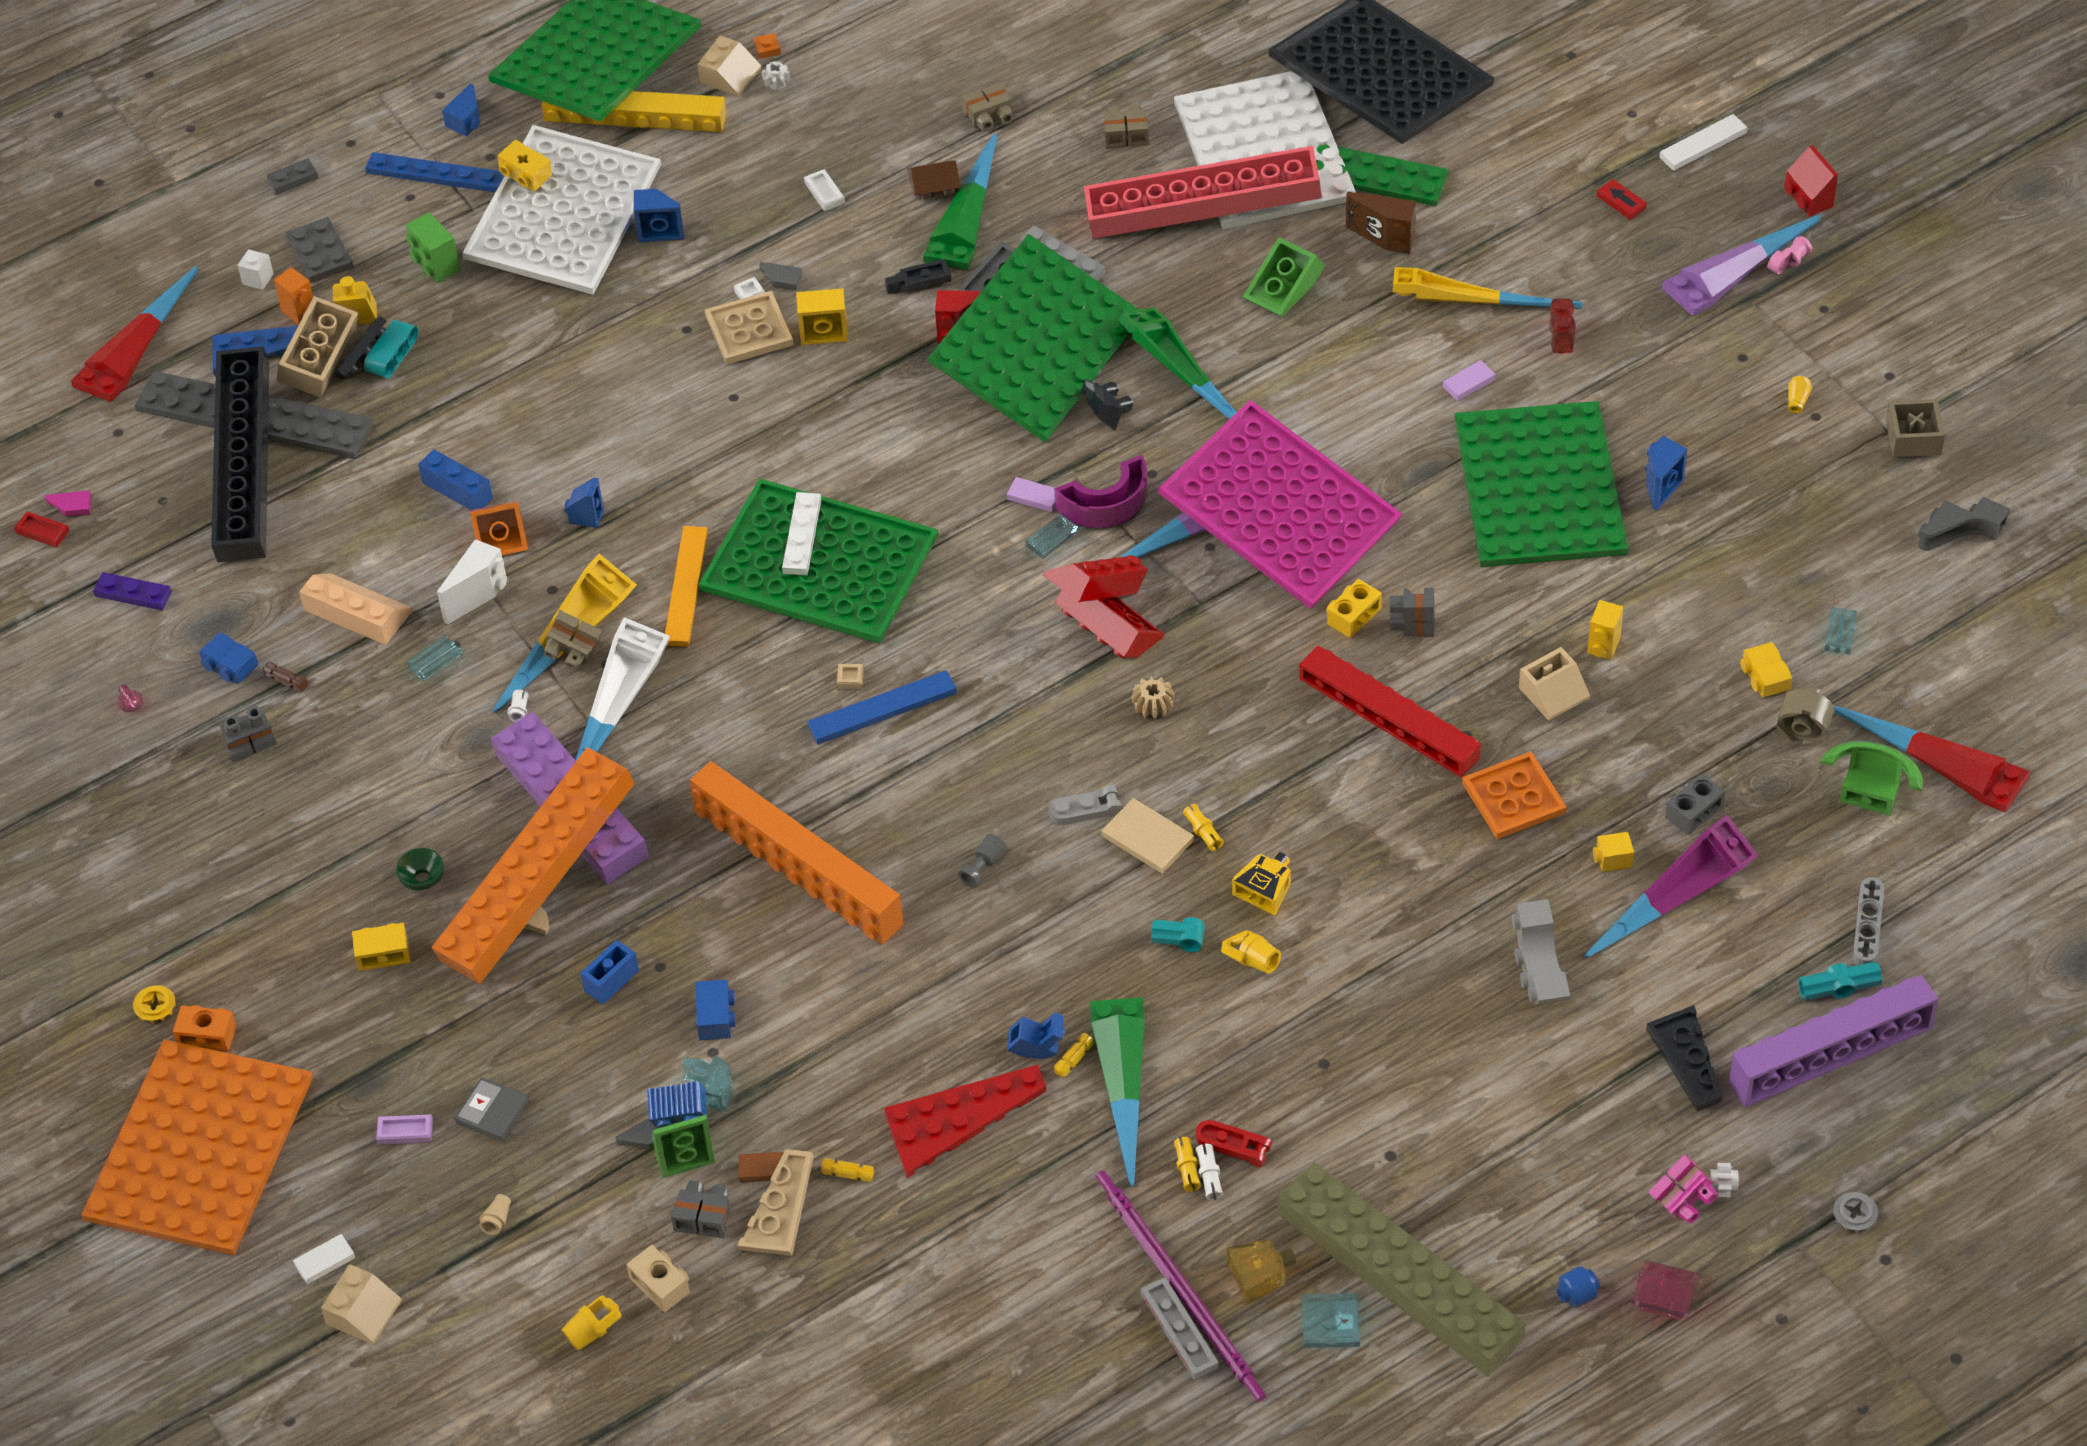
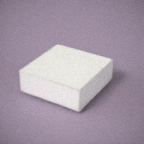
(748, 288)

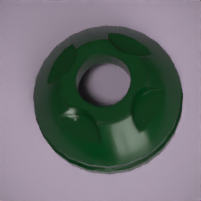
(420, 861)

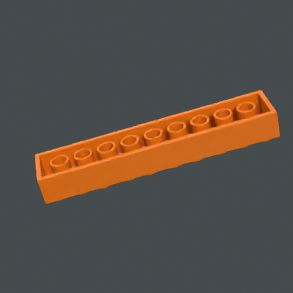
(796, 853)
(533, 865)

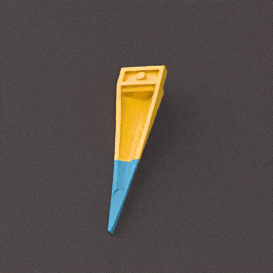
(1443, 289)
(591, 600)

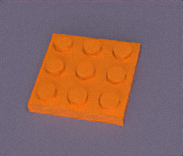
(1514, 795)

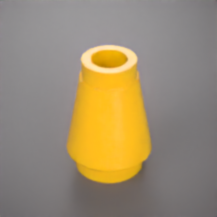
(1798, 393)

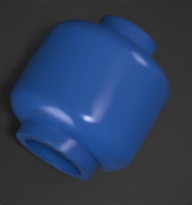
(1578, 1286)

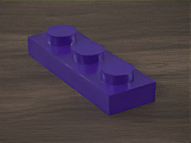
(132, 591)

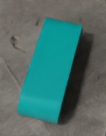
(391, 349)

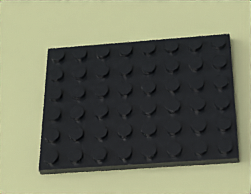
(1381, 67)

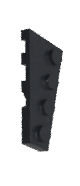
(1684, 1050)

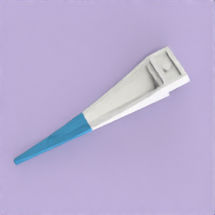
(628, 666)

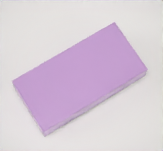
(1469, 380)
(1032, 494)
(404, 1129)

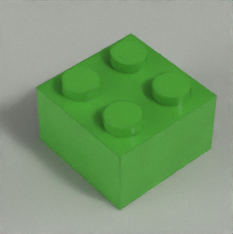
(432, 247)

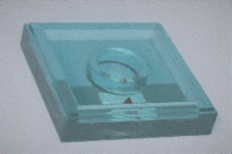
(1330, 1320)

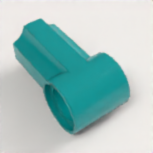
(1186, 934)

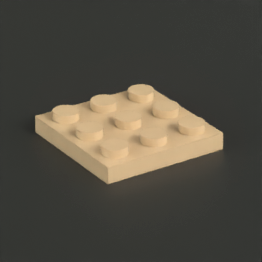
(749, 327)

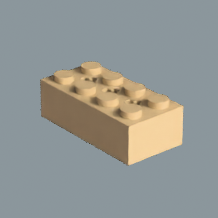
(317, 346)

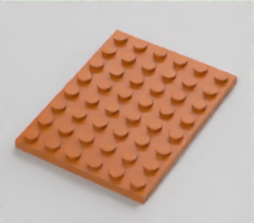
(197, 1147)

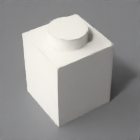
(255, 269)

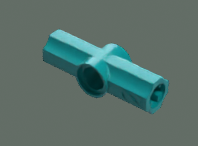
(1840, 981)

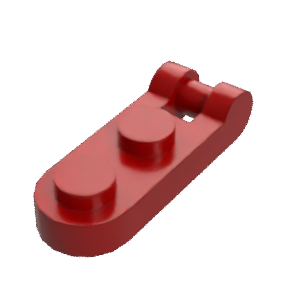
(1233, 1141)

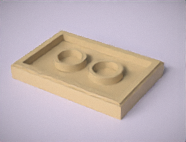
(1147, 835)

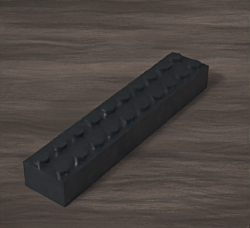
(240, 454)

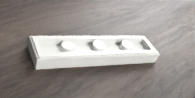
(1703, 142)

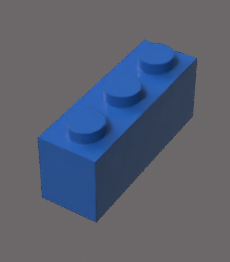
(455, 480)

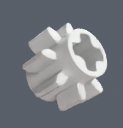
(776, 75)
(1724, 1179)

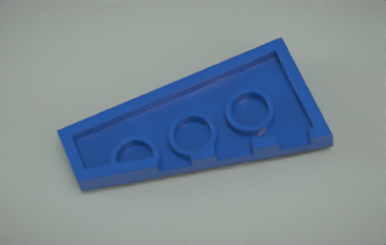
(274, 341)

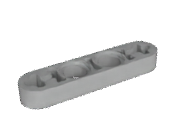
(1868, 922)

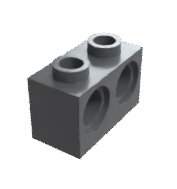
(1694, 803)

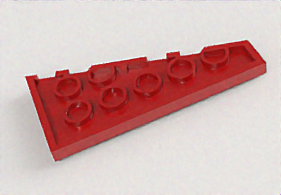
(951, 1117)

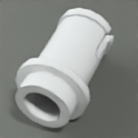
(518, 706)

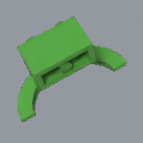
(1873, 774)

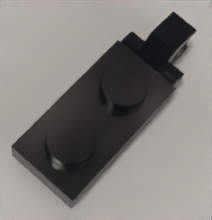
(918, 277)

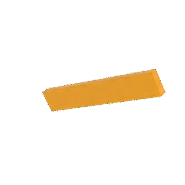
(686, 585)

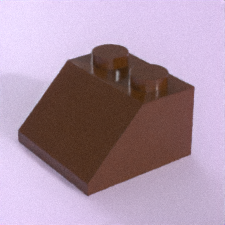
(934, 178)

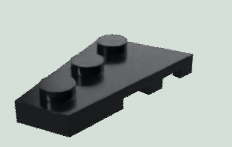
(362, 348)

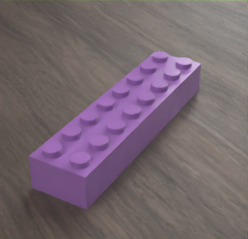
(539, 766)
(1833, 1040)

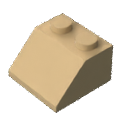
(728, 66)
(360, 1305)

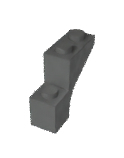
(1953, 522)

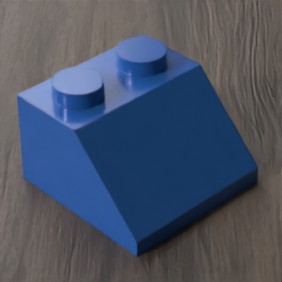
(657, 216)
(1664, 469)

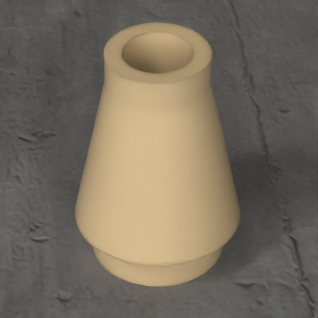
(495, 1216)

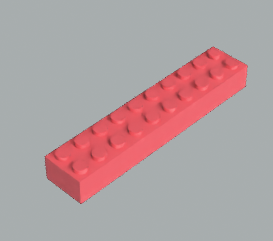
(1202, 192)

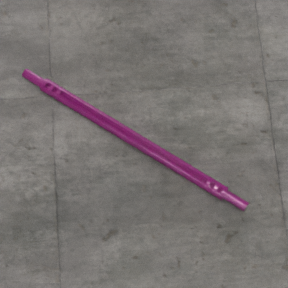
(1181, 1286)

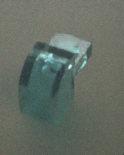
(715, 1079)

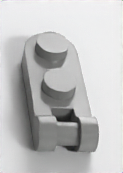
(1085, 806)

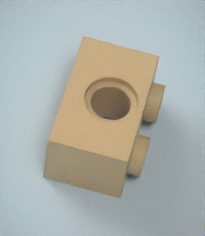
(662, 1291)

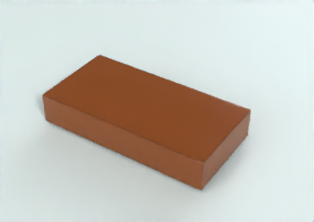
(758, 1166)

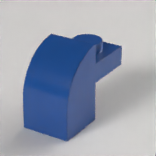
(1036, 1039)

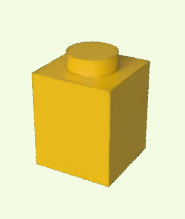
(1614, 852)

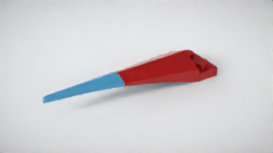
(113, 364)
(1976, 772)

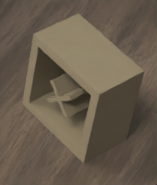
(1915, 428)

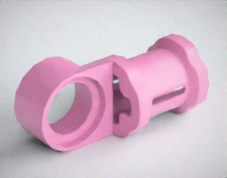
(1790, 256)

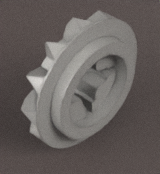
(1850, 1202)

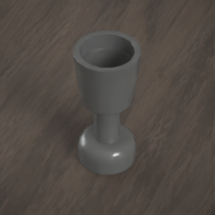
(988, 853)

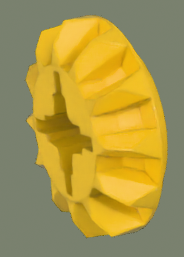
(147, 997)

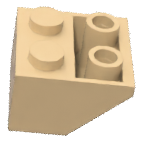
(1553, 683)

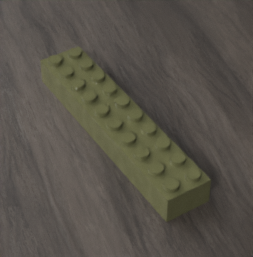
(1401, 1269)

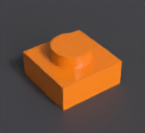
(767, 45)

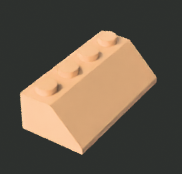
(353, 607)

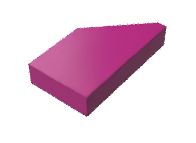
(71, 503)

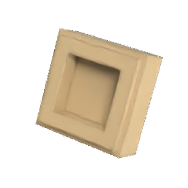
(850, 676)

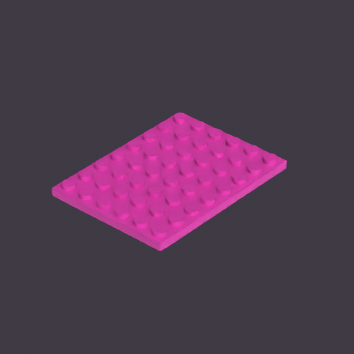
(1280, 504)

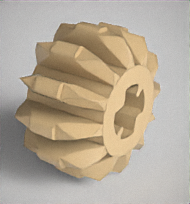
(1153, 697)

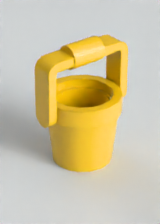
(1253, 952)
(585, 1326)

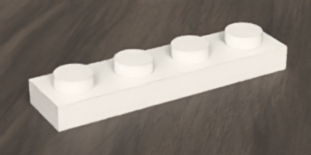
(801, 533)

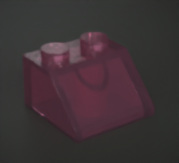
(1665, 1290)

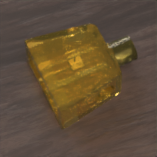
(1258, 1267)

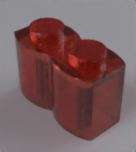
(1562, 325)

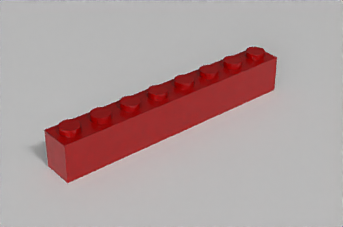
(1390, 711)

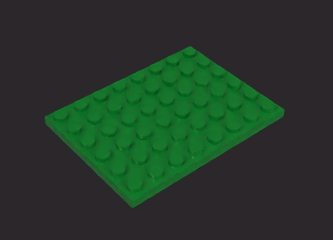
(594, 53)
(1034, 337)
(1540, 484)
(856, 567)

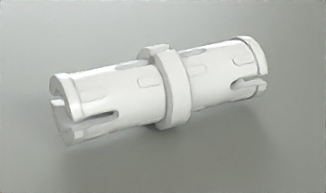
(1209, 1172)

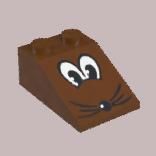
(1382, 220)

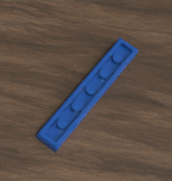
(882, 707)

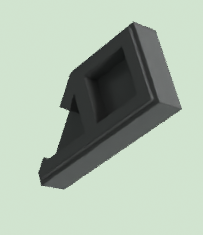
(782, 275)
(638, 1135)

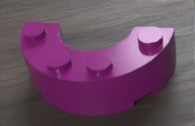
(1109, 505)

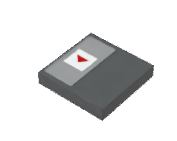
(491, 1109)

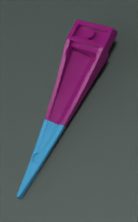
(1706, 862)

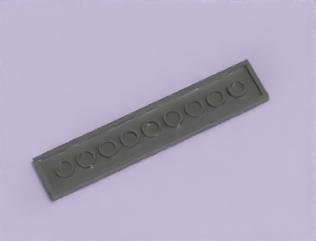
(288, 420)

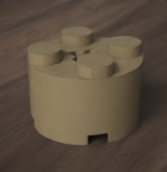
(1805, 716)

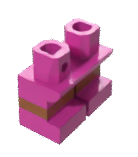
(1678, 1200)

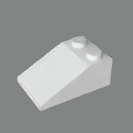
(472, 581)

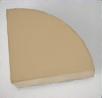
(539, 922)

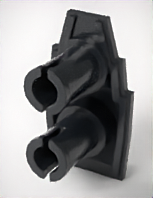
(1103, 402)

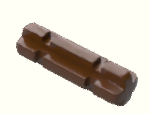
(285, 676)

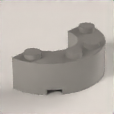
(1538, 954)

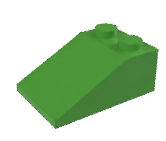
(1284, 277)
(683, 1146)

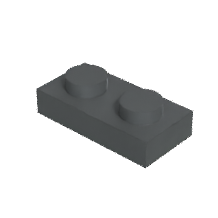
(292, 176)

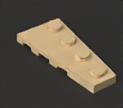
(780, 1208)

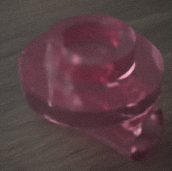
(129, 699)

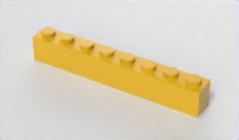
(654, 111)

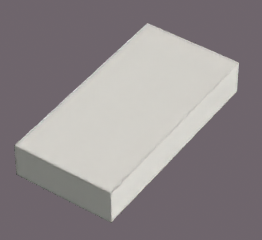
(824, 190)
(324, 1259)

